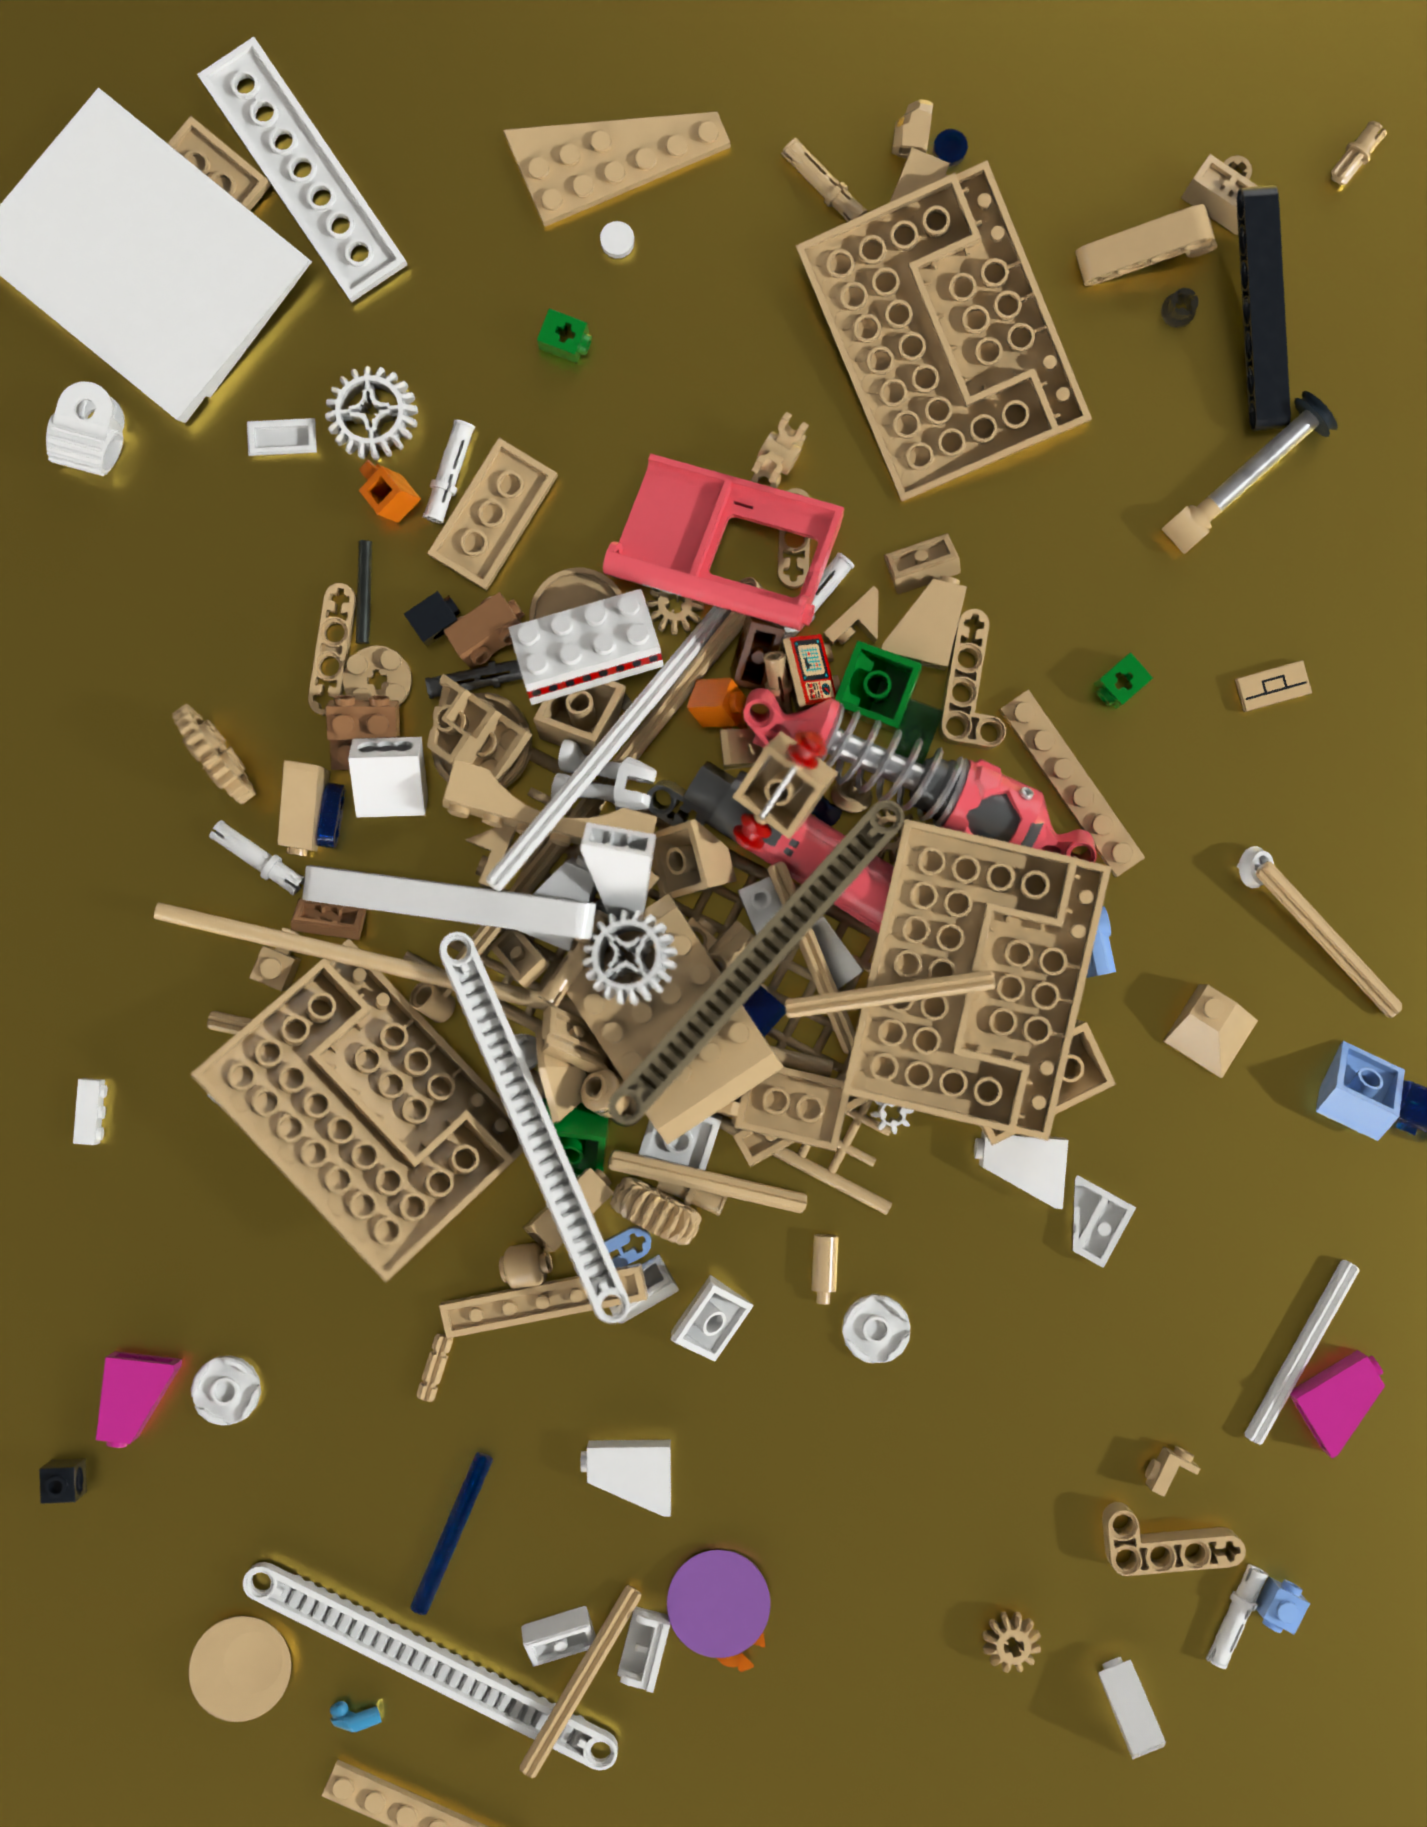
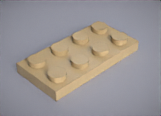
(492, 514)

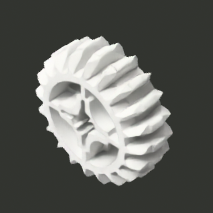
(386, 413)
(640, 946)

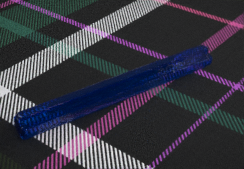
(451, 1533)

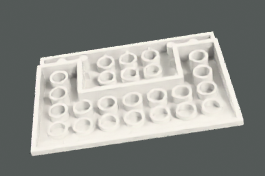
(143, 256)

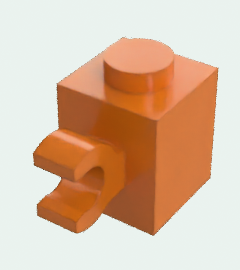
(387, 492)
(718, 703)

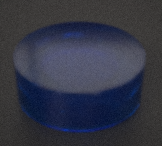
(950, 146)

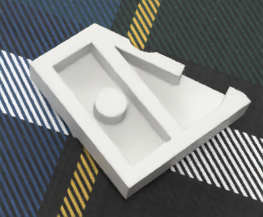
(1097, 1221)

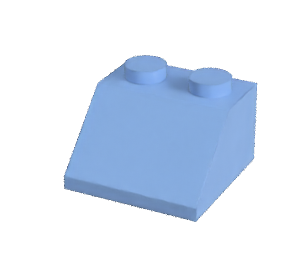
(1361, 1091)

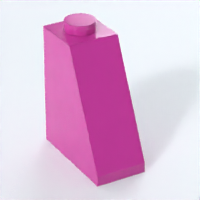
(131, 1393)
(1339, 1399)

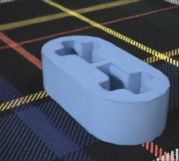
(623, 1238)

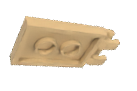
(793, 1108)

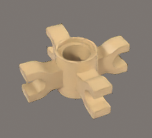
(779, 452)

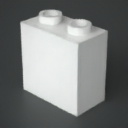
(388, 776)

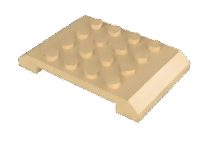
(628, 1033)

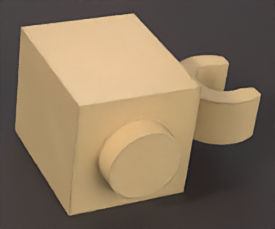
(276, 966)

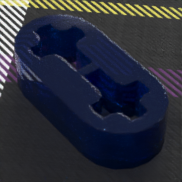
(331, 815)

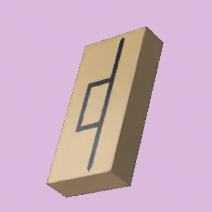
(1273, 686)

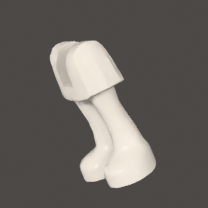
(571, 758)

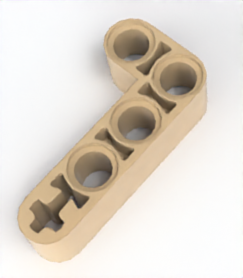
(1147, 244)
(970, 679)
(1175, 1545)

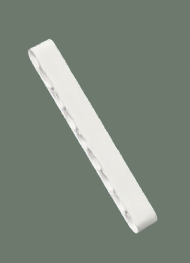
(449, 901)

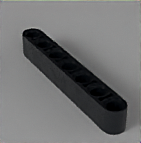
(1263, 307)

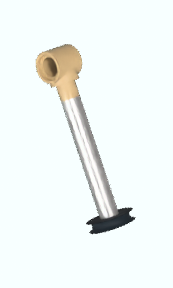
(1194, 522)

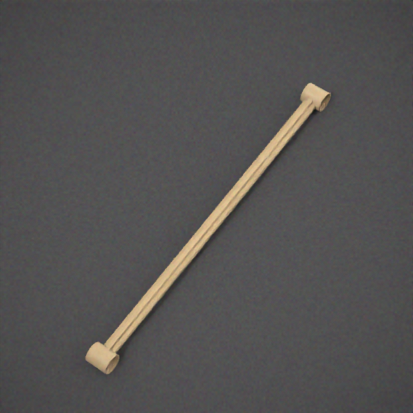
(436, 1000)

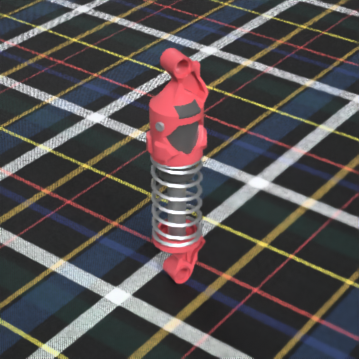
(953, 793)

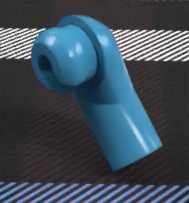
(353, 1721)

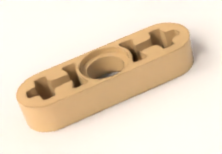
(784, 563)

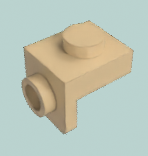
(1162, 1471)

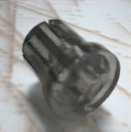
(1179, 317)

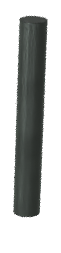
(364, 592)

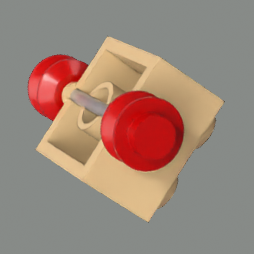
(782, 788)

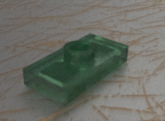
(918, 722)

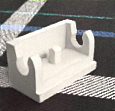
(643, 1649)

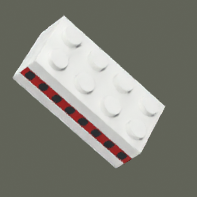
(586, 646)

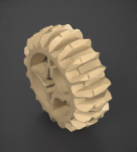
(655, 1211)

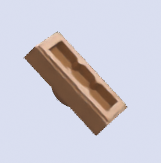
(328, 919)

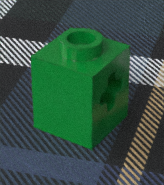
(557, 325)
(1136, 679)

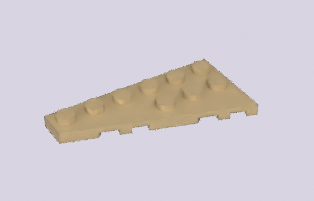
(595, 161)

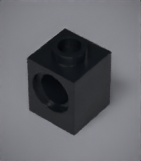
(432, 617)
(63, 1480)

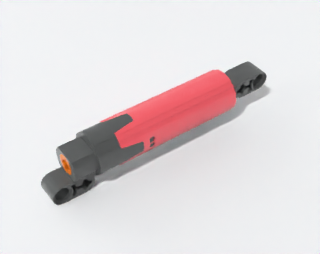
(712, 799)

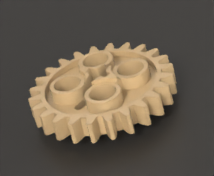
(210, 748)

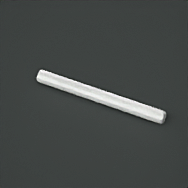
(1301, 1352)

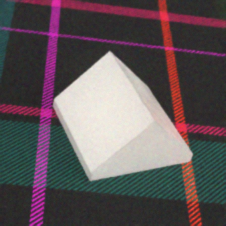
(711, 1319)

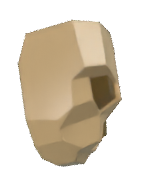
(913, 129)

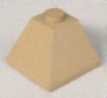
(690, 860)
(1211, 1029)
(560, 1081)

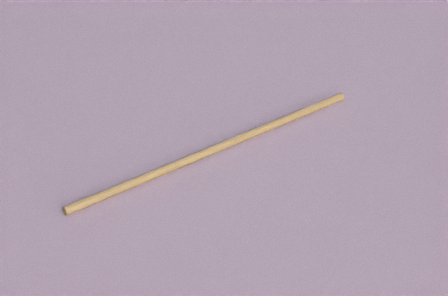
(403, 968)

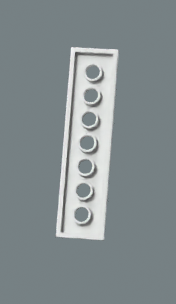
(279, 165)

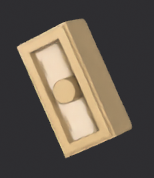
(922, 563)

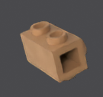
(484, 629)

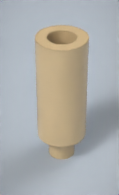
(824, 1266)

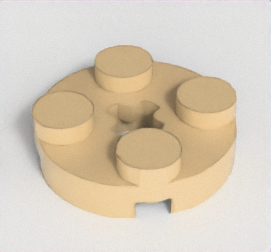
(388, 663)

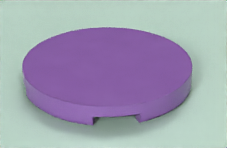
(718, 1603)

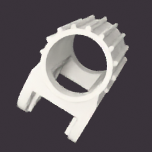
(82, 441)

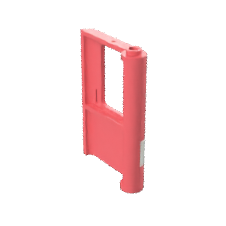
(681, 524)

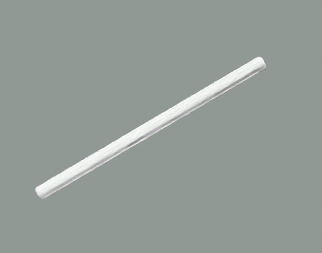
(605, 750)

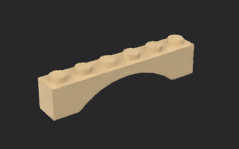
(478, 793)

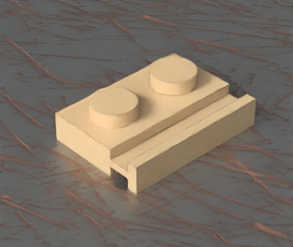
(571, 1040)

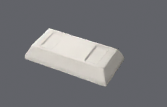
(281, 437)

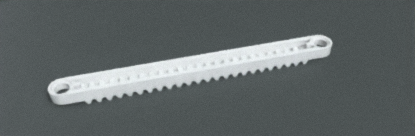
(534, 1128)
(425, 1662)

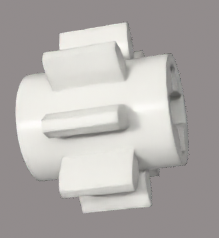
(891, 1121)

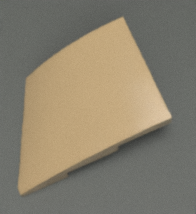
(474, 731)

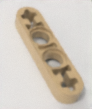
(326, 648)

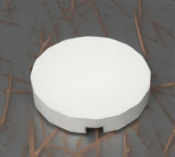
(876, 1328)
(226, 1390)

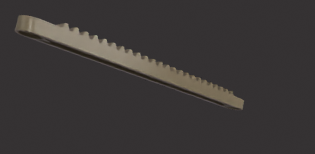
(756, 962)

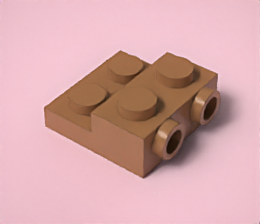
(356, 720)

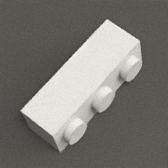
(89, 1111)

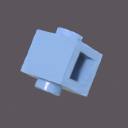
(1281, 1605)

